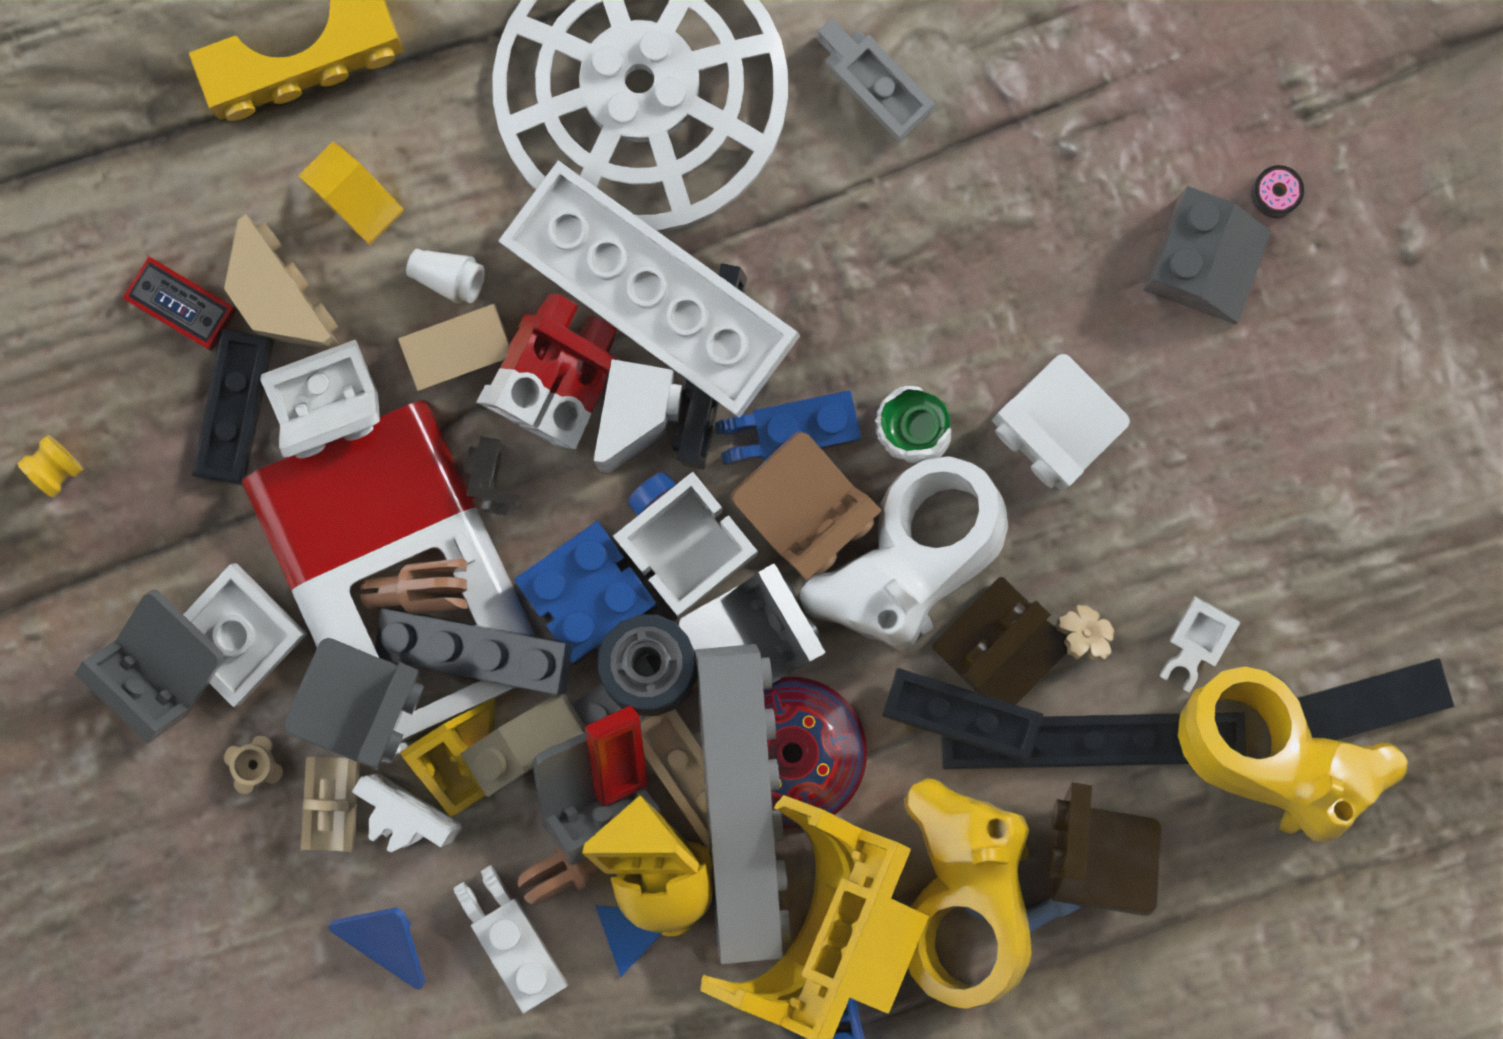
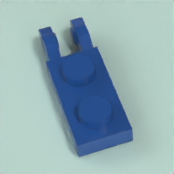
(826, 419)

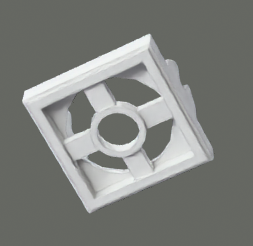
(403, 814)

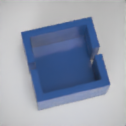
(585, 590)

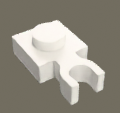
(1201, 635)

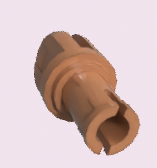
(573, 876)

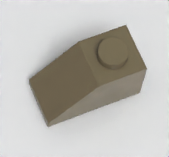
(510, 750)

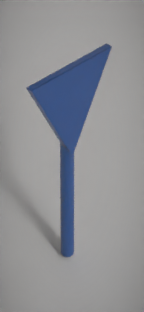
(624, 938)

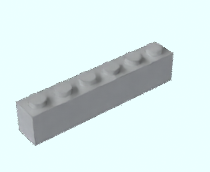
(740, 804)

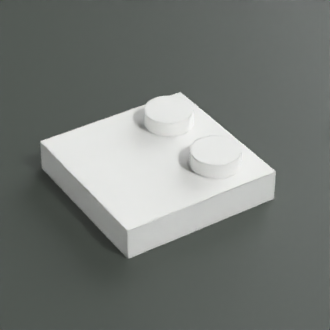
(246, 628)

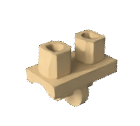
(329, 804)

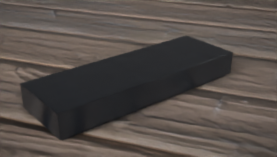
(232, 407)
(1377, 701)
(962, 715)

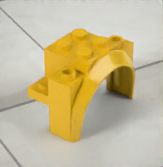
(852, 937)

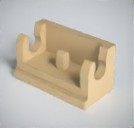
(455, 347)

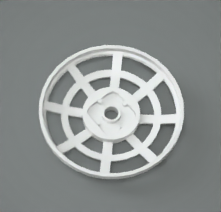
(648, 114)

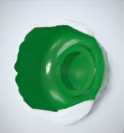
(913, 425)

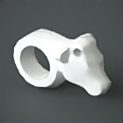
(894, 587)

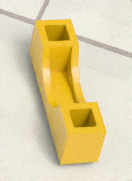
(241, 79)

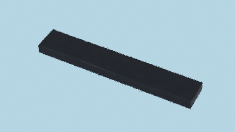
(1098, 742)

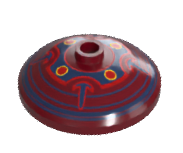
(829, 740)

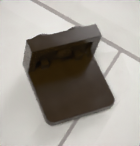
(1104, 856)

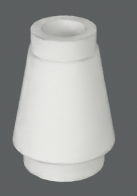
(448, 274)

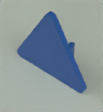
(384, 939)

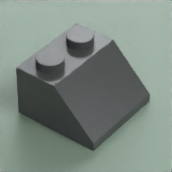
(1208, 255)

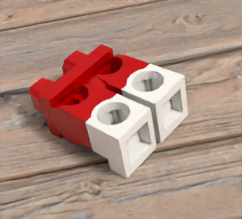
(552, 373)

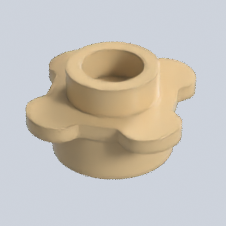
(238, 761)

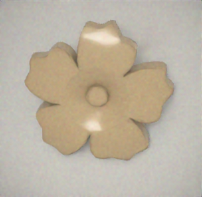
(1086, 633)

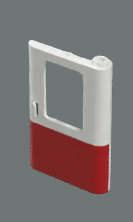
(373, 507)

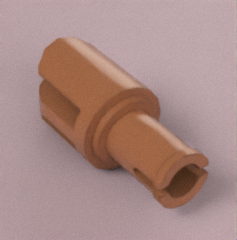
(416, 588)

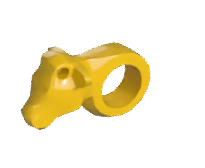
(1313, 779)
(976, 867)

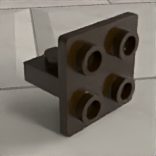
(1002, 643)

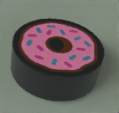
(1277, 191)

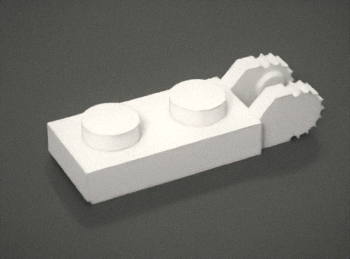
(512, 944)

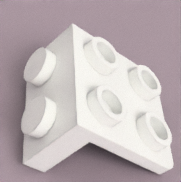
(322, 400)
(1060, 422)

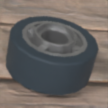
(641, 637)

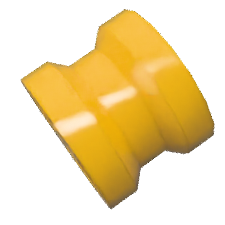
(49, 466)

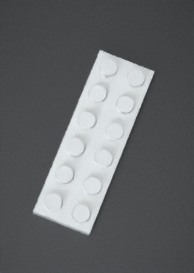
(649, 288)

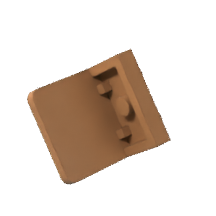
(804, 505)

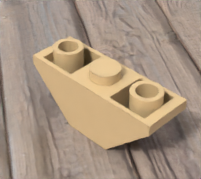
(273, 294)

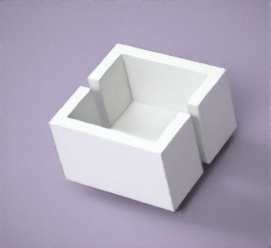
(685, 545)

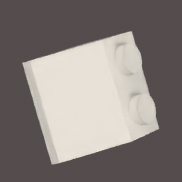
(635, 411)

